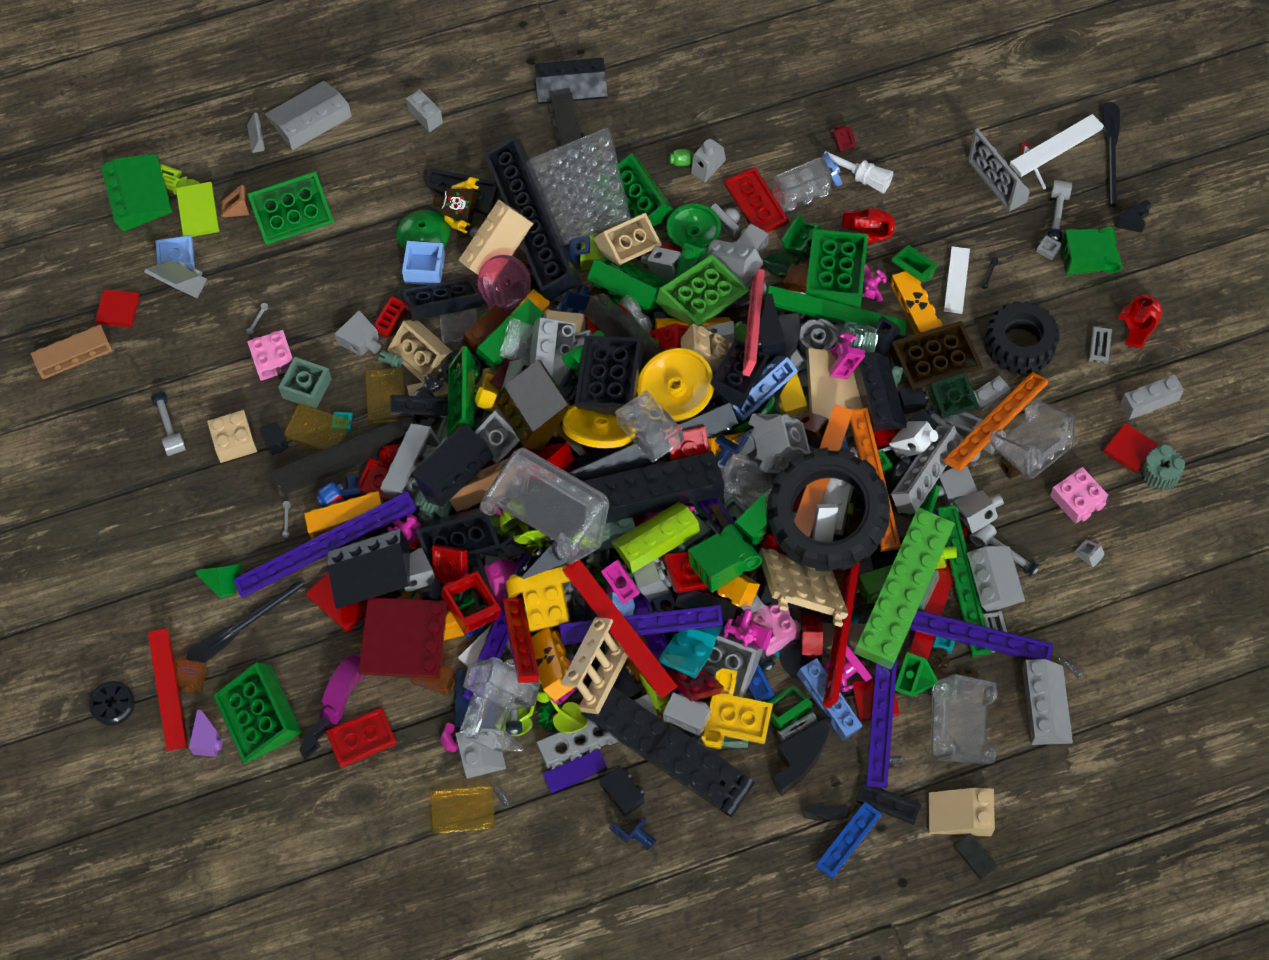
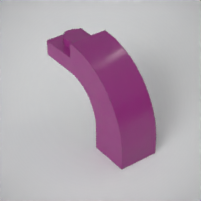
(340, 688)

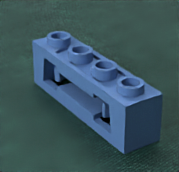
(766, 385)
(843, 718)

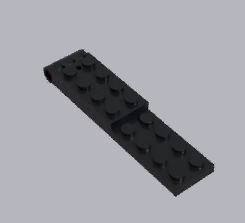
(672, 752)

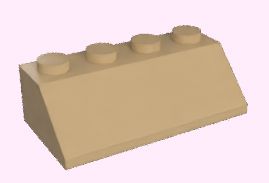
(497, 236)

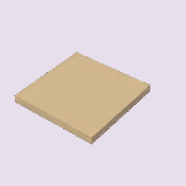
(828, 390)

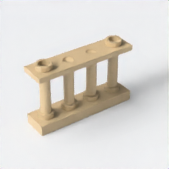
(607, 673)

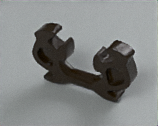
(937, 661)

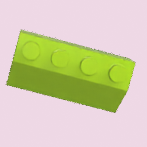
(656, 536)

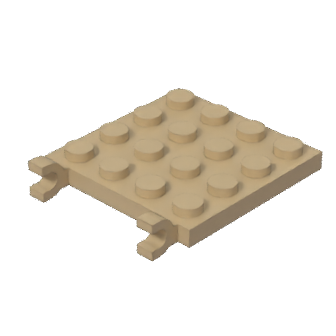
(802, 585)

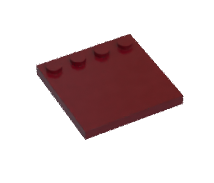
(403, 638)

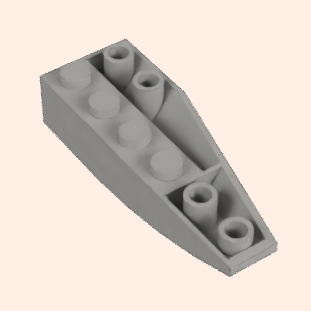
(550, 342)

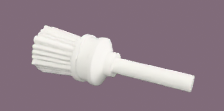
(867, 173)

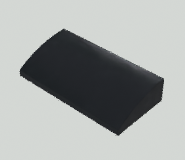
(441, 298)
(729, 377)

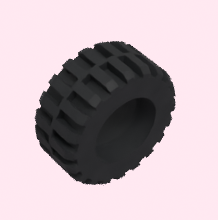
(1025, 317)

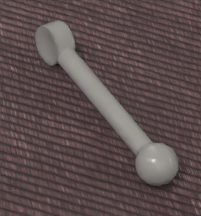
(264, 306)
(286, 505)

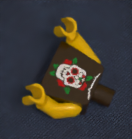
(458, 204)

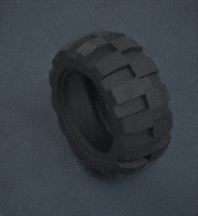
(816, 466)

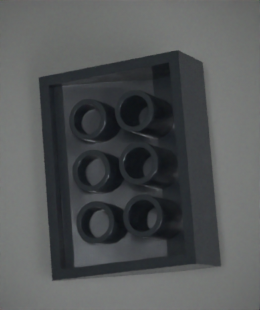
(770, 332)
(609, 373)
(369, 568)

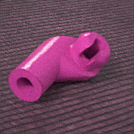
(447, 739)

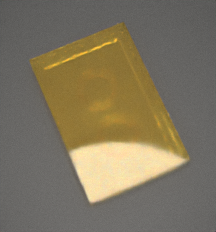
(379, 388)
(316, 428)
(462, 810)

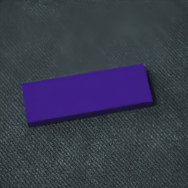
(575, 771)

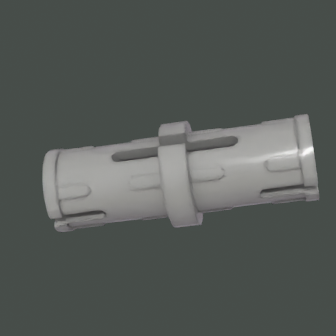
(786, 732)

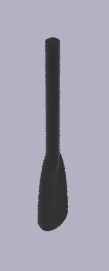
(1111, 123)
(215, 643)

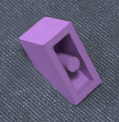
(204, 737)

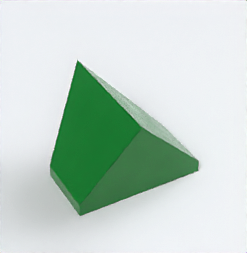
(220, 579)
(915, 676)

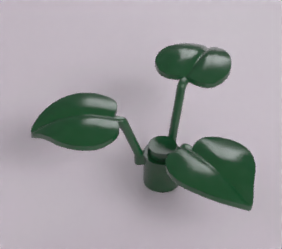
(780, 262)

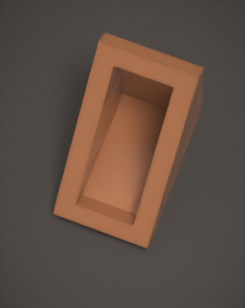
(235, 203)

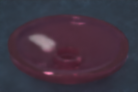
(493, 281)

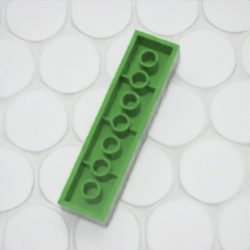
(904, 588)

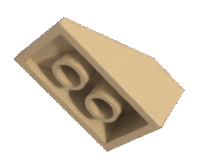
(962, 812)

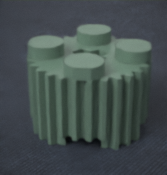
(865, 336)
(1163, 467)
(428, 511)

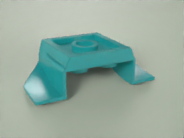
(690, 650)

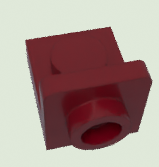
(844, 138)

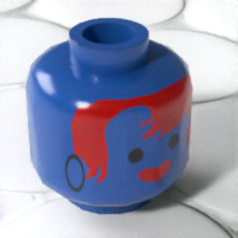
(330, 494)

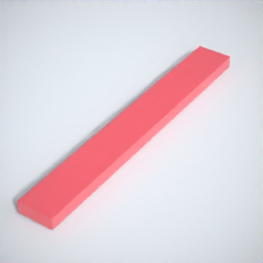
(753, 322)

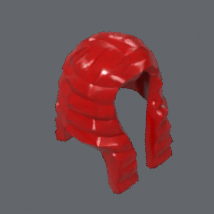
(874, 222)
(1141, 319)

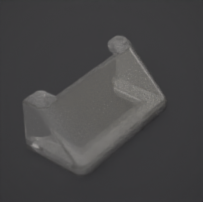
(550, 503)

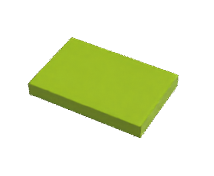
(197, 209)

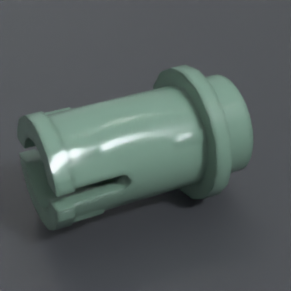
(391, 359)

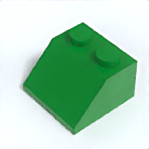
(753, 522)

